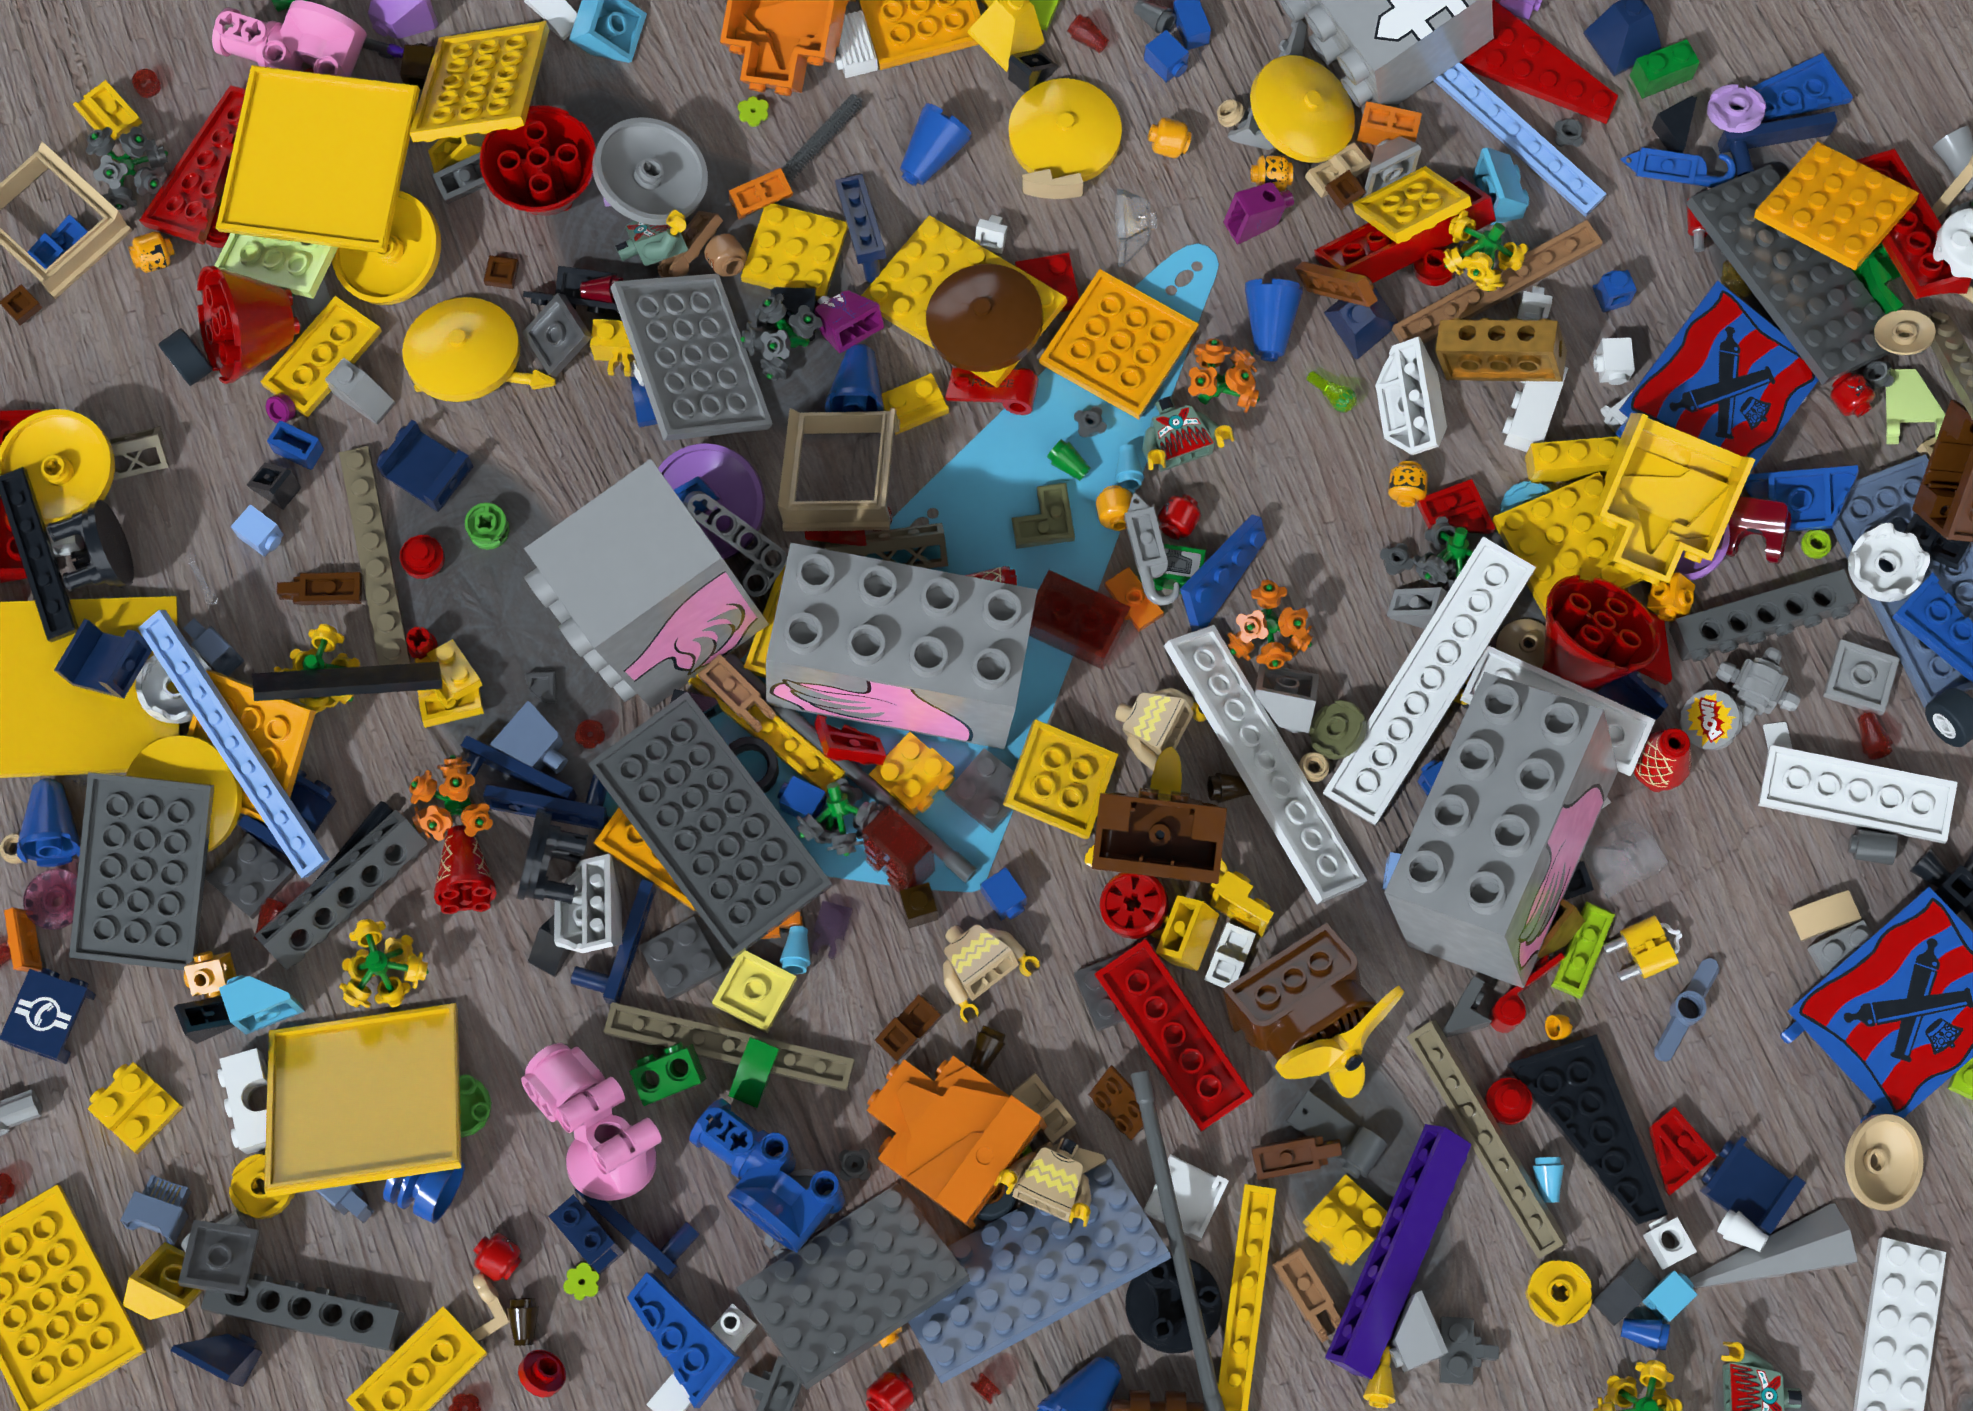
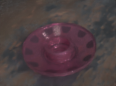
(40, 899)

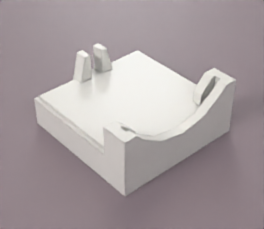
(1195, 1194)

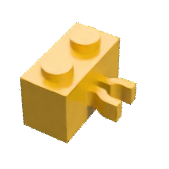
(611, 344)
(1186, 932)

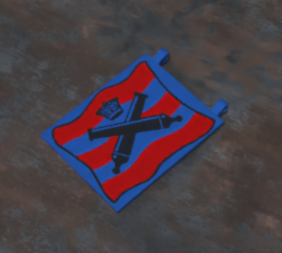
(1725, 378)
(1897, 1007)

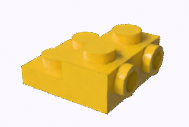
(914, 774)
(1233, 899)
(134, 1106)
(1346, 1221)

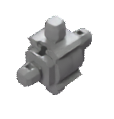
(1759, 685)

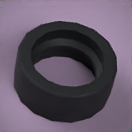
(759, 745)

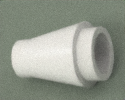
(1742, 1231)

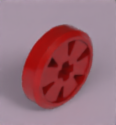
(1142, 920)

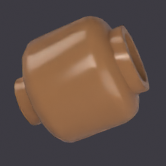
(725, 255)

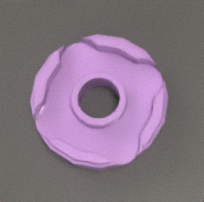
(1732, 120)

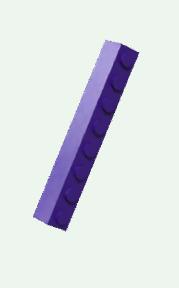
(1398, 1251)

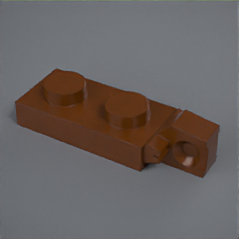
(323, 589)
(1294, 1156)

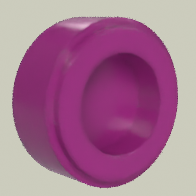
(280, 408)

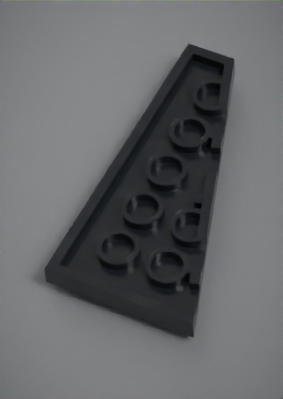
(1586, 1107)

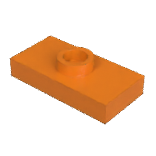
(1129, 590)
(22, 941)

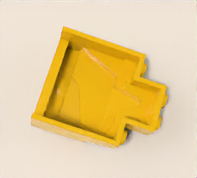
(1668, 497)

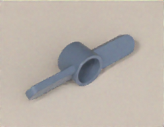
(1678, 1023)

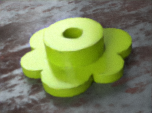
(747, 108)
(582, 1272)

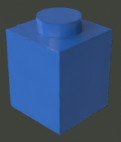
(1166, 56)
(801, 798)
(1004, 895)

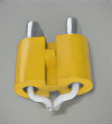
(1648, 948)

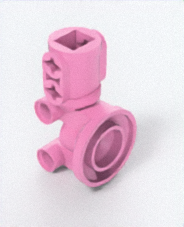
(308, 35)
(608, 1154)

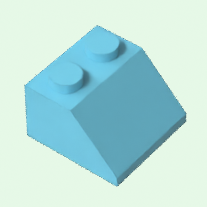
(608, 28)
(1501, 180)
(257, 1004)

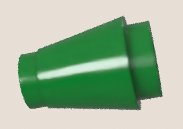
(1068, 460)

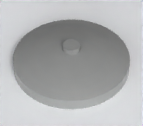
(649, 170)

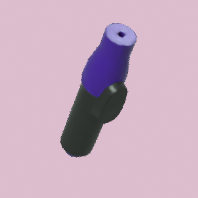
(384, 49)

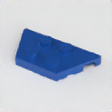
(1810, 494)

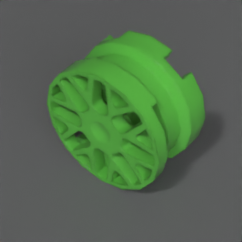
(487, 525)

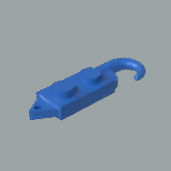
(1677, 167)

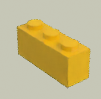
(1569, 459)

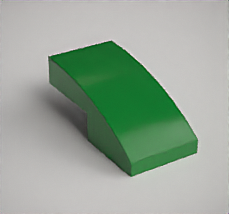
(1875, 280)
(753, 1072)

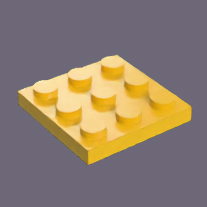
(1412, 204)
(794, 250)
(1060, 779)

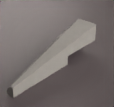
(1248, 130)
(1807, 1245)

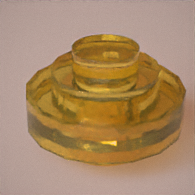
(1733, 281)

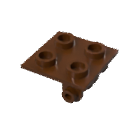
(1118, 1102)

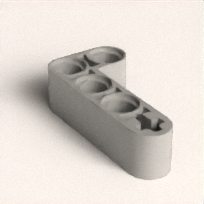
(732, 536)

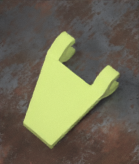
(1909, 402)

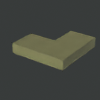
(1051, 525)

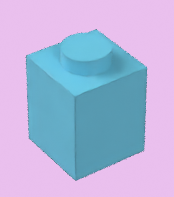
(1670, 1296)

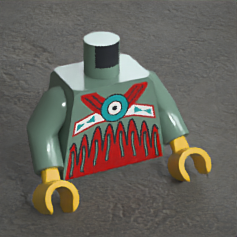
(654, 242)
(1181, 436)
(1754, 1384)

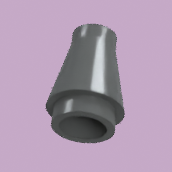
(1155, 15)

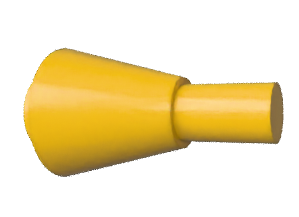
(1380, 1388)

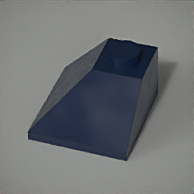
(1624, 34)
(1361, 325)
(222, 1356)

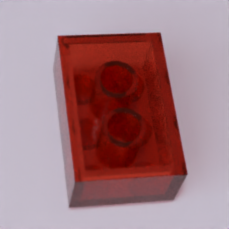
(1077, 619)
(897, 850)

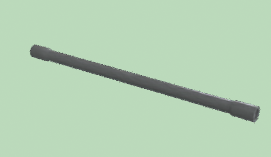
(951, 858)
(1146, 1099)

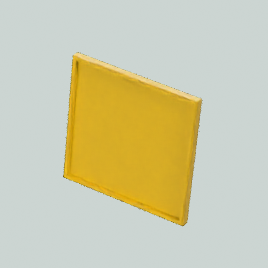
(318, 159)
(63, 727)
(362, 1100)

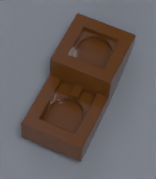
(908, 1027)

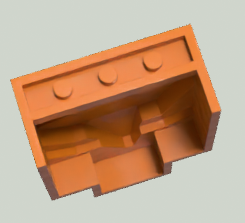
(782, 39)
(951, 1133)

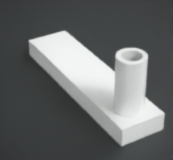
(733, 1329)

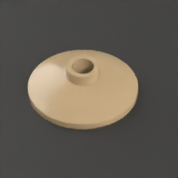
(1904, 332)
(1512, 637)

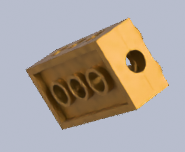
(1504, 359)

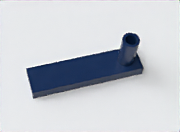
(1774, 133)
(861, 224)
(479, 753)
(587, 814)
(614, 984)
(663, 1258)

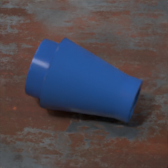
(1646, 1332)

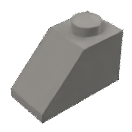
(359, 391)
(1415, 605)

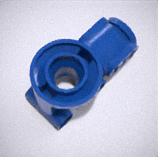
(765, 1188)

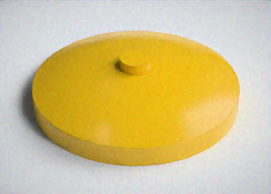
(1302, 109)
(1065, 129)
(406, 265)
(461, 349)
(65, 460)
(199, 762)

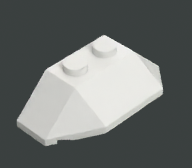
(1411, 399)
(596, 908)

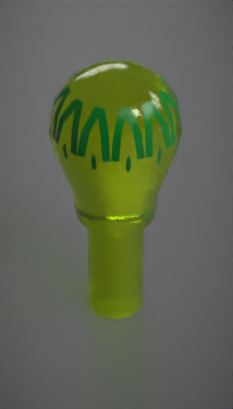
(1340, 397)

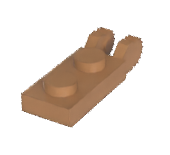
(695, 235)
(734, 691)
(1307, 1291)

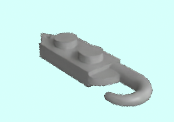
(1148, 549)

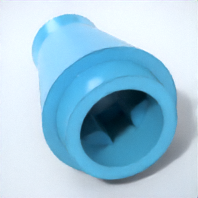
(1128, 470)
(796, 954)
(1548, 1177)

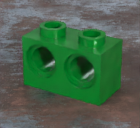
(669, 1078)

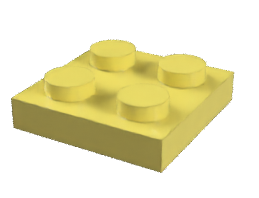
(754, 990)

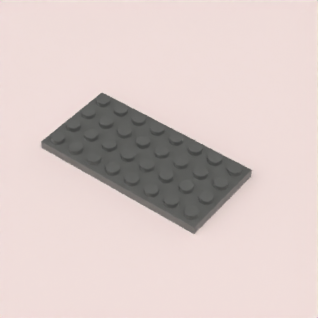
(1806, 293)
(710, 825)

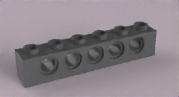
(1831, 587)
(325, 890)
(381, 1335)

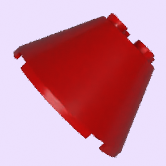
(539, 164)
(242, 321)
(1596, 632)

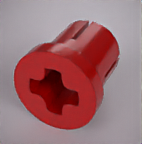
(415, 637)

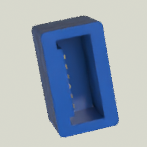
(1191, 23)
(295, 445)

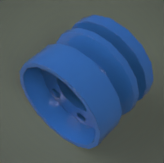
(431, 1192)

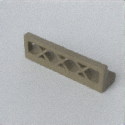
(138, 441)
(899, 539)

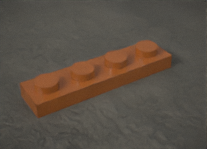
(1336, 284)

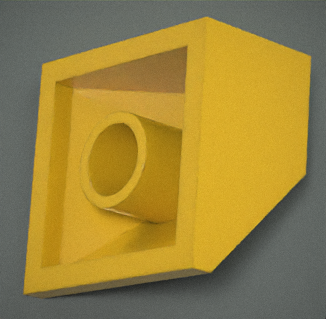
(1007, 29)
(155, 1287)

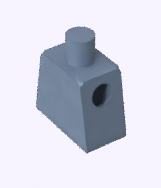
(531, 740)

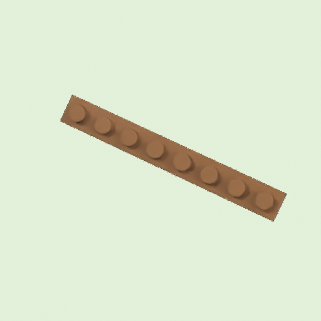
(1472, 301)

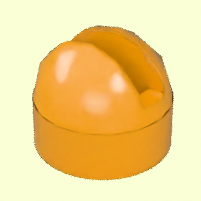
(1555, 1021)

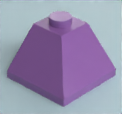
(402, 17)

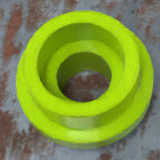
(1819, 537)

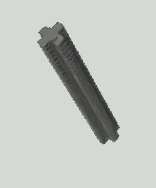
(821, 136)

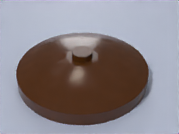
(984, 317)

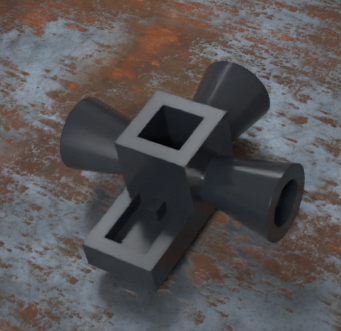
(1952, 887)

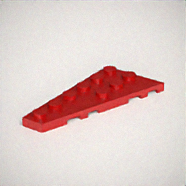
(1538, 68)
(196, 184)

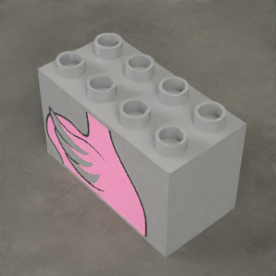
(641, 588)
(898, 646)
(1503, 829)

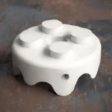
(1954, 243)
(1900, 550)
(154, 696)

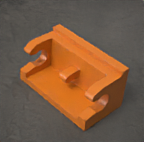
(1387, 122)
(760, 193)

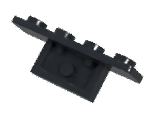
(569, 284)

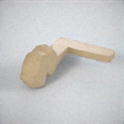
(489, 1295)

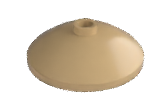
(1884, 1162)

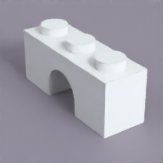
(241, 1076)

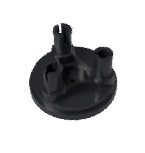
(107, 550)
(544, 844)
(1157, 1309)

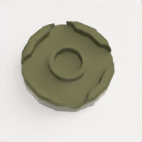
(1338, 729)

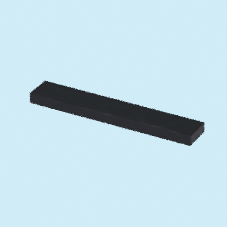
(37, 555)
(346, 681)

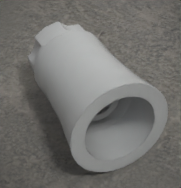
(1956, 152)

